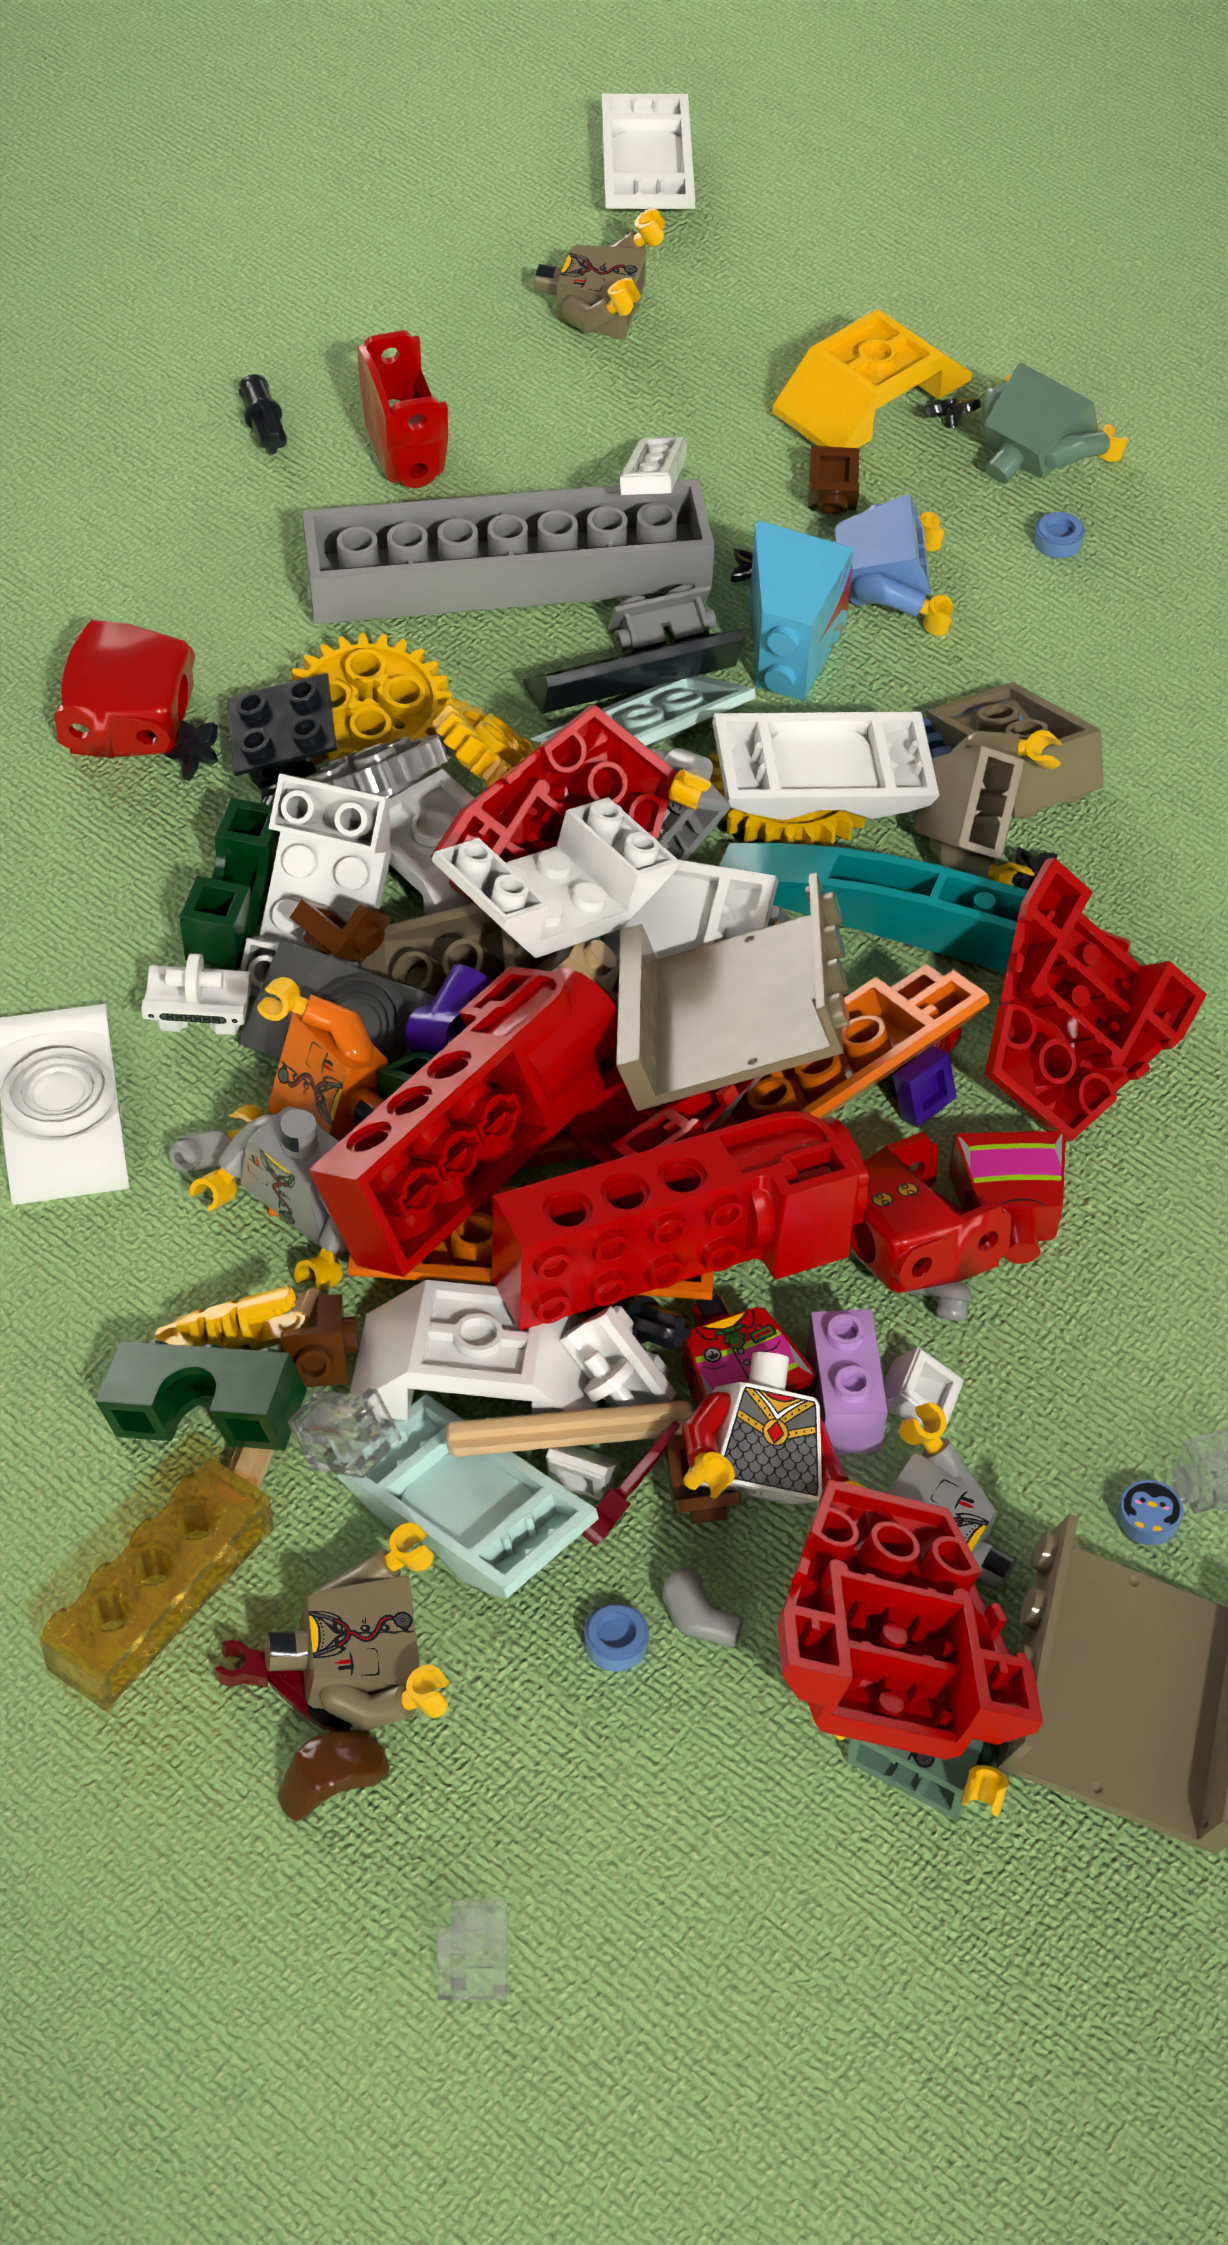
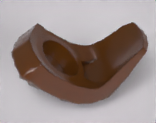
(329, 1766)

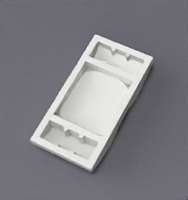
(647, 151)
(825, 762)
(701, 908)
(60, 1105)

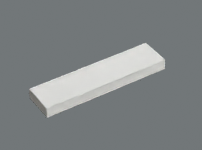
(654, 466)

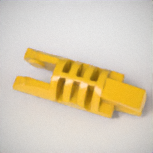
(243, 1325)

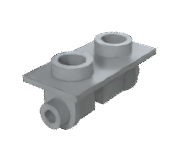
(640, 621)

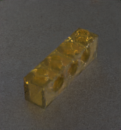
(108, 1661)

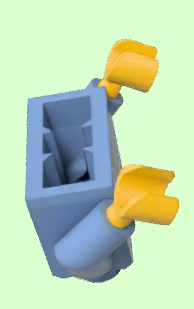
(893, 560)

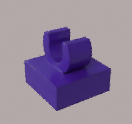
(924, 1086)

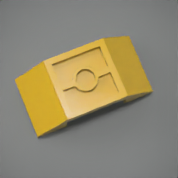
(858, 371)

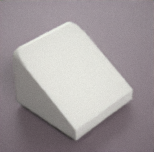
(917, 1380)
(582, 1470)

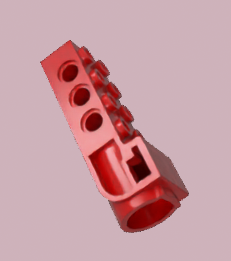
(468, 1116)
(679, 1215)

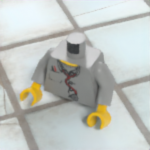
(273, 1166)
(945, 1481)

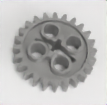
(385, 767)

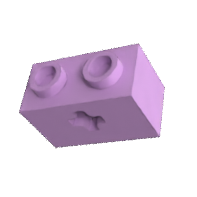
(849, 1379)

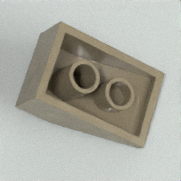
(1038, 788)
(427, 948)

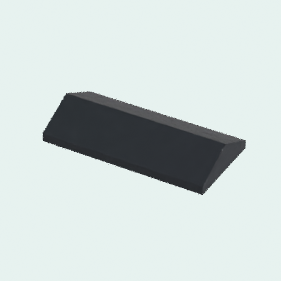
(635, 671)

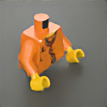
(324, 1063)

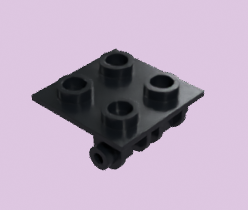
(280, 727)

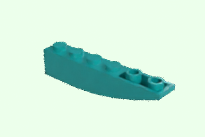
(895, 897)

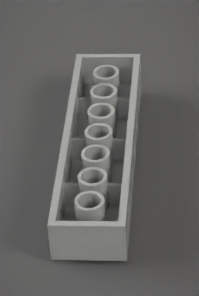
(504, 551)

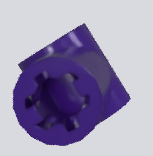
(438, 1024)

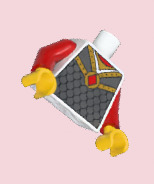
(761, 1439)

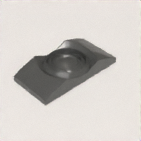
(378, 1001)

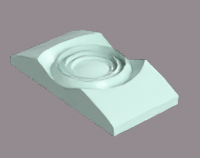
(482, 1514)

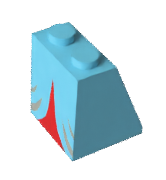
(796, 606)

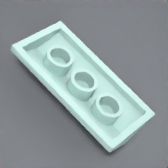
(671, 708)

